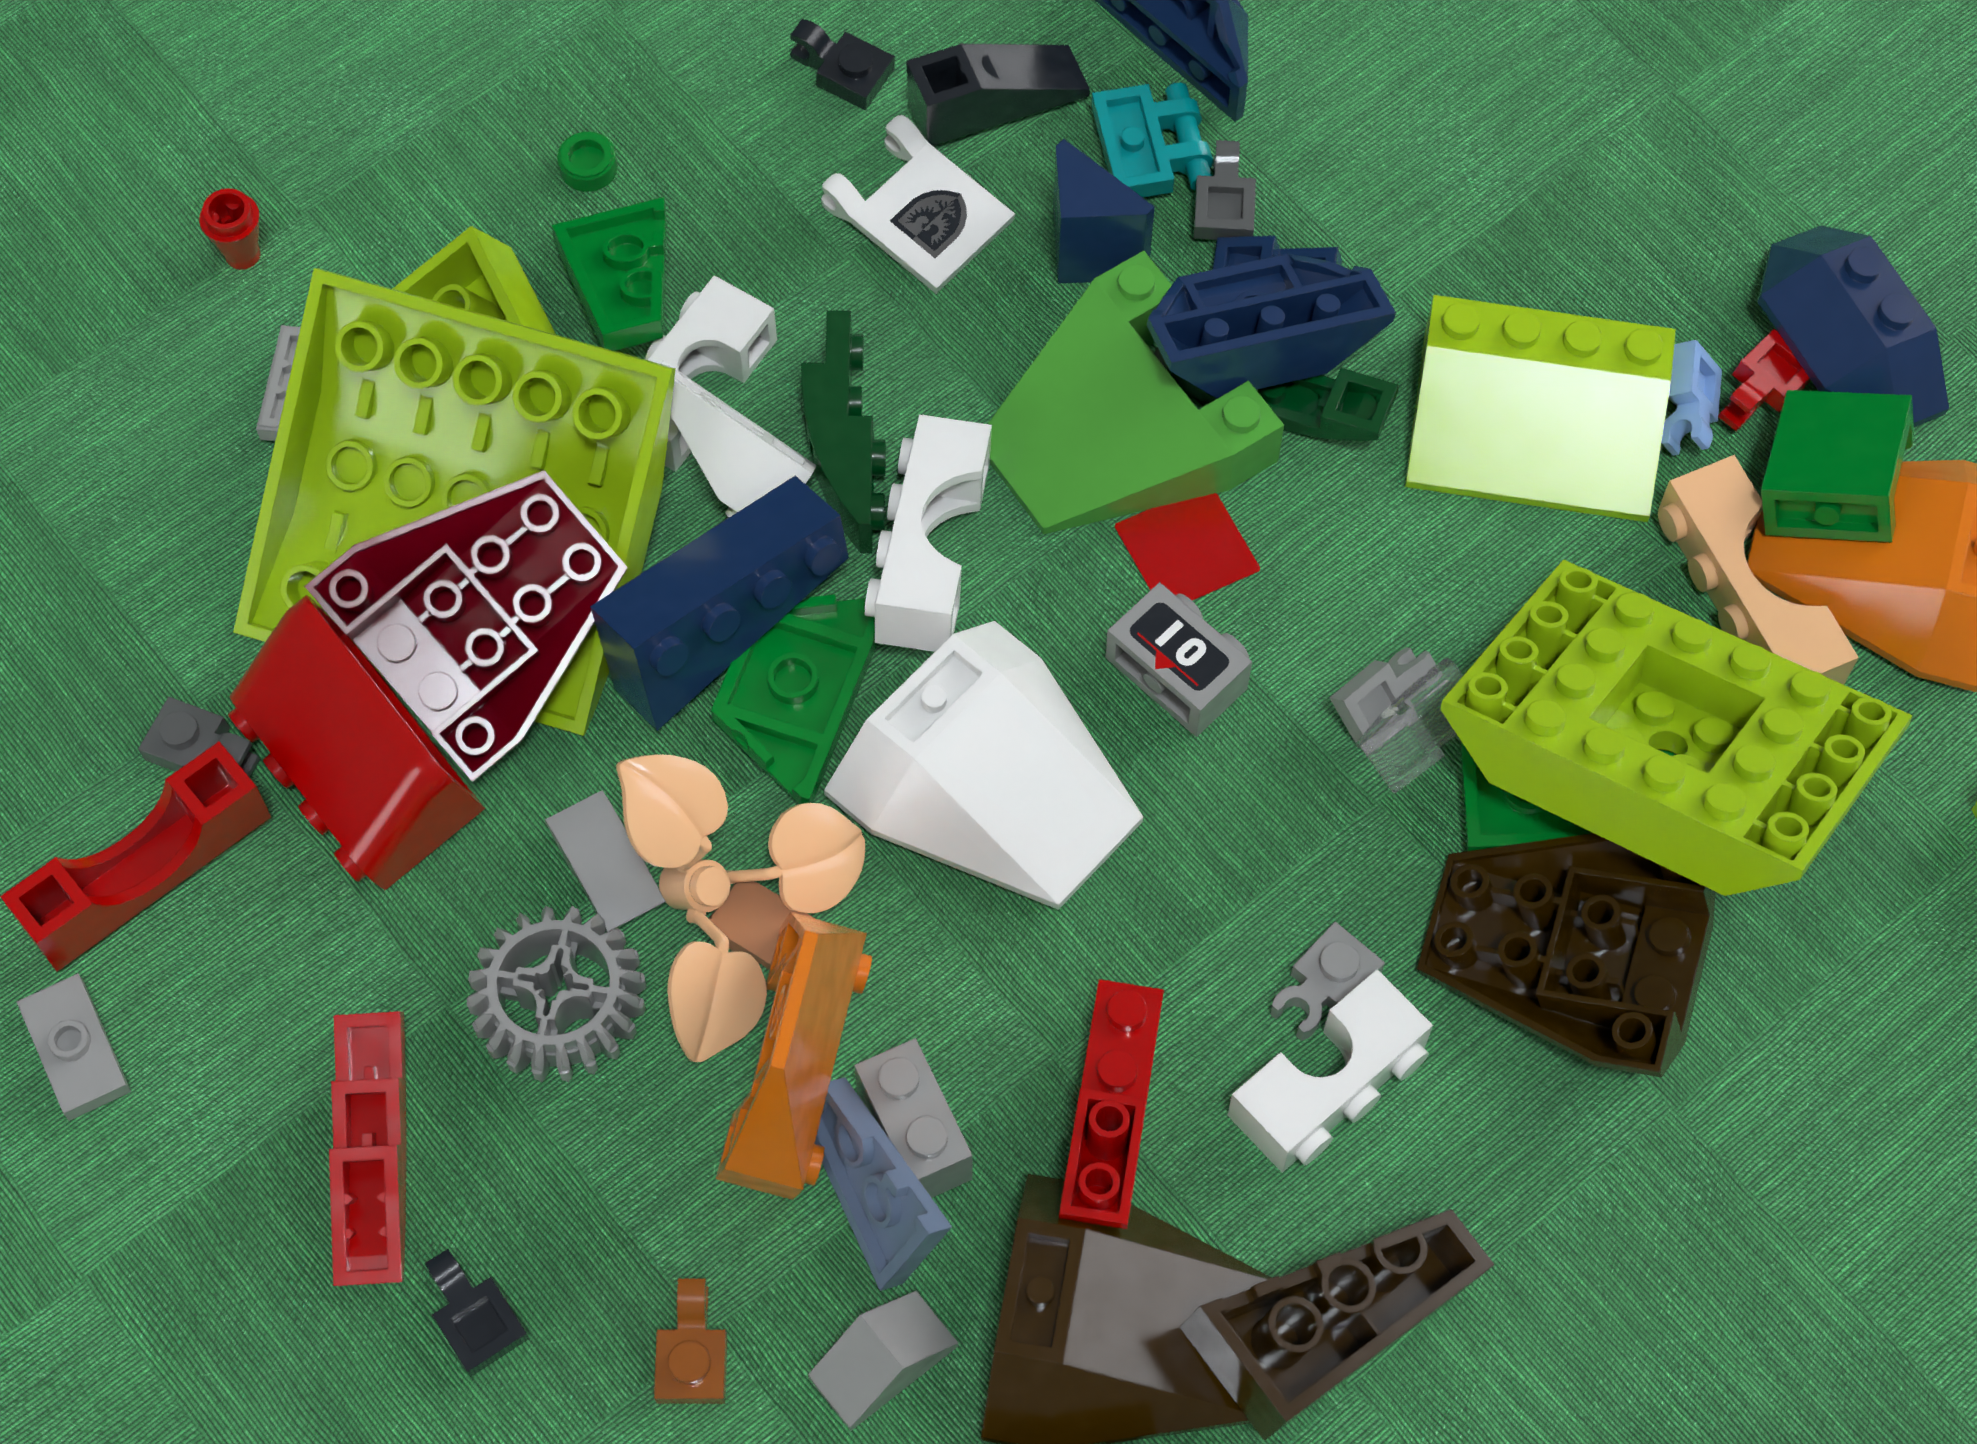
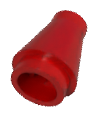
(233, 226)

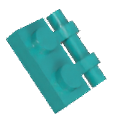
(1133, 139)

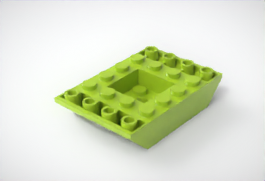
(1605, 676)

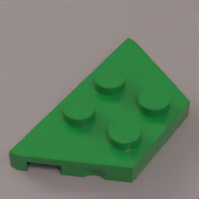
(796, 690)

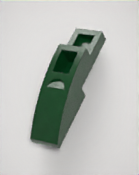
(840, 435)

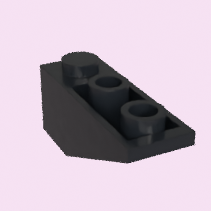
(989, 85)

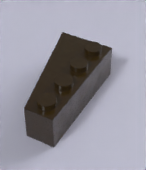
(1317, 1326)

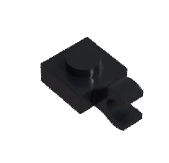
(846, 69)
(476, 1319)

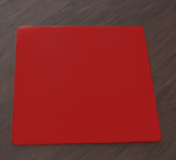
(1188, 546)

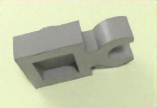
(1326, 976)

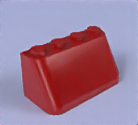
(349, 748)

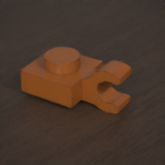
(691, 1359)

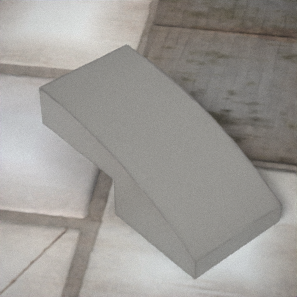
(604, 860)

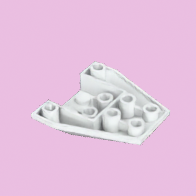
(987, 771)

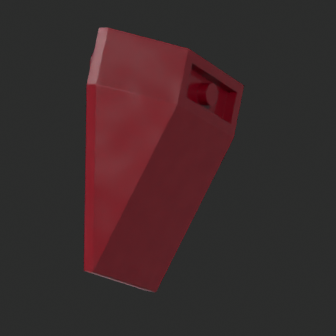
(475, 611)

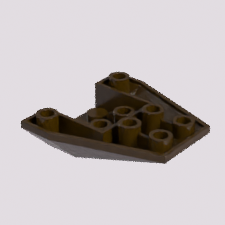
(1575, 946)
(1095, 1331)

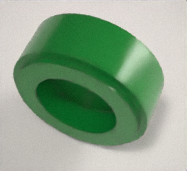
(587, 161)

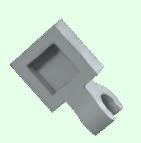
(1377, 688)

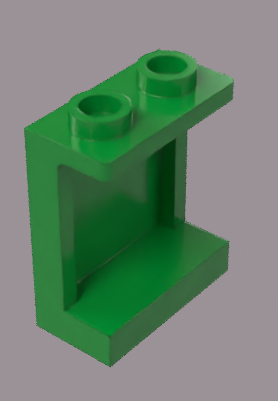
(1836, 465)

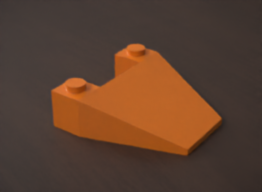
(777, 1123)

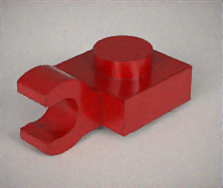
(1766, 377)

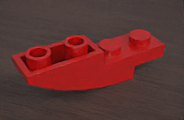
(1111, 1105)

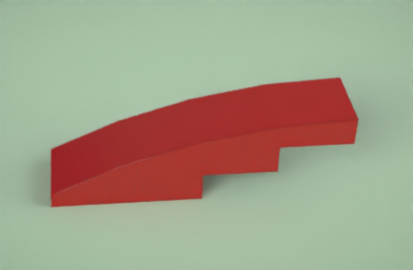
(368, 1149)

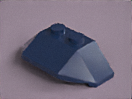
(1198, 40)
(1853, 319)
(1267, 321)

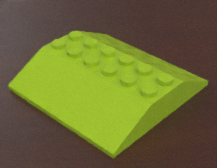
(430, 405)

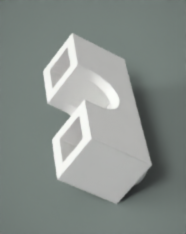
(715, 332)
(1293, 1112)

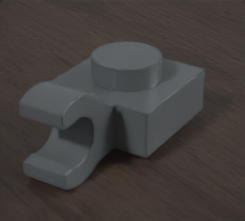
(1224, 200)
(186, 732)

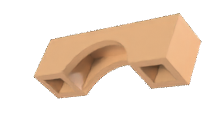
(1710, 519)

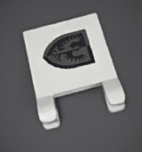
(926, 213)

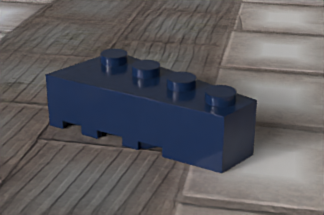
(716, 598)

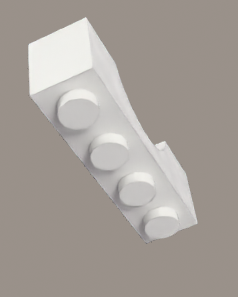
(920, 587)

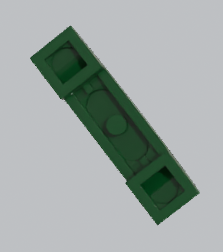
(1322, 407)

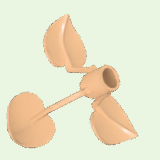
(667, 817)

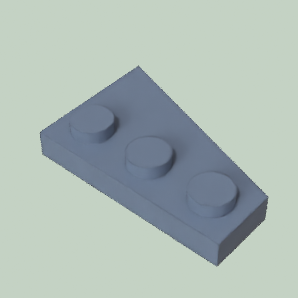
(877, 1189)

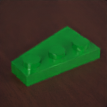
(618, 270)

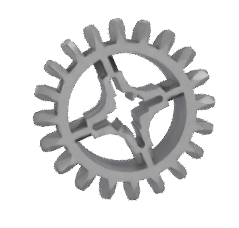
(509, 980)

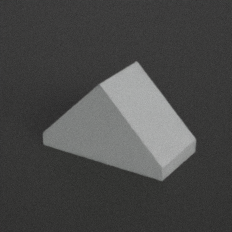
(881, 1357)

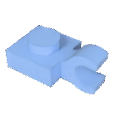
(1696, 393)

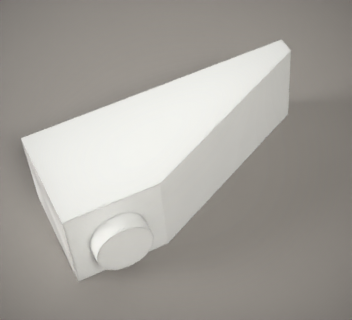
(730, 449)

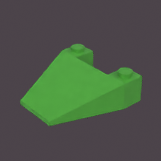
(1108, 428)

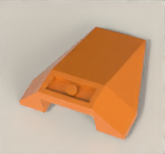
(1902, 596)

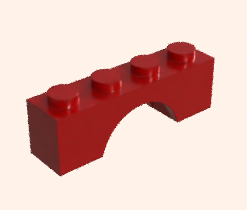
(84, 899)

